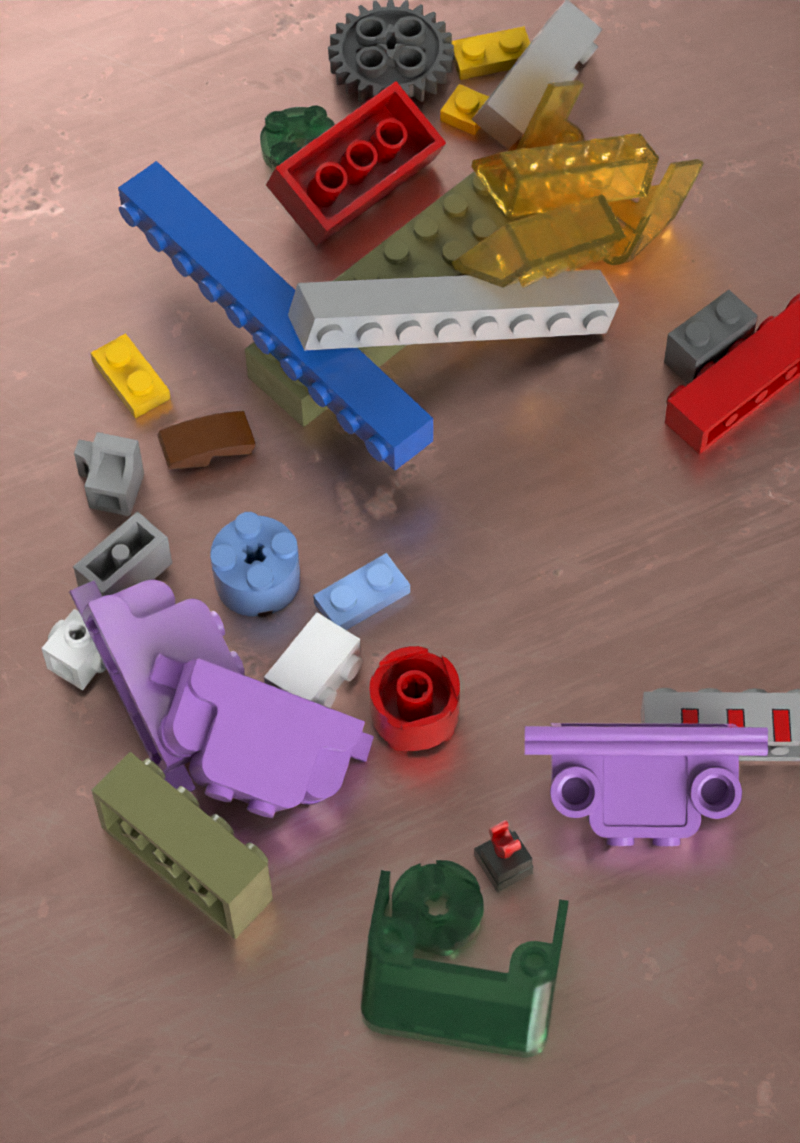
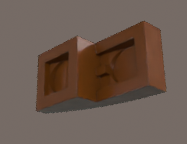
(199, 439)

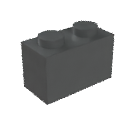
(708, 335)

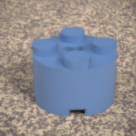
(255, 565)

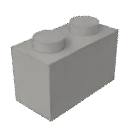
(125, 557)

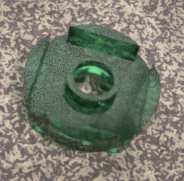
(288, 125)
(464, 904)

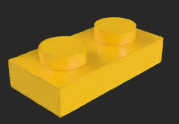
(489, 52)
(130, 375)

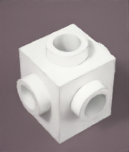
(72, 651)

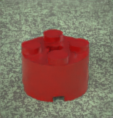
(409, 721)

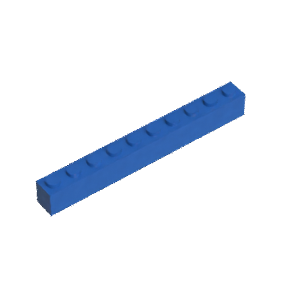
(260, 302)

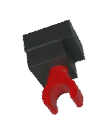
(504, 857)

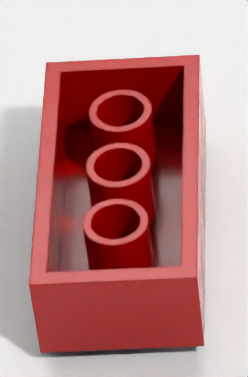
(355, 163)

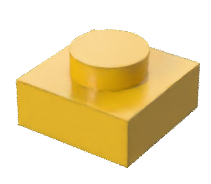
(461, 109)

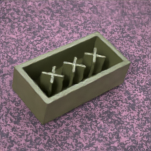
(184, 843)

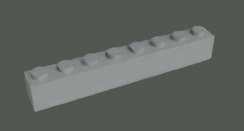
(448, 310)

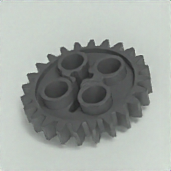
(388, 48)

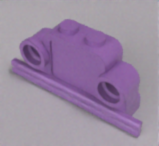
(129, 636)
(254, 737)
(645, 775)

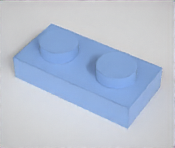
(362, 593)

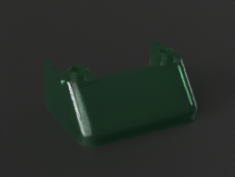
(453, 1001)

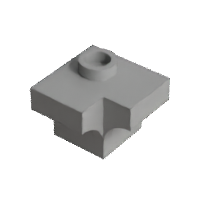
(112, 472)

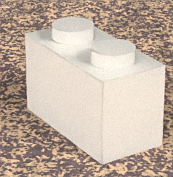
(317, 662)

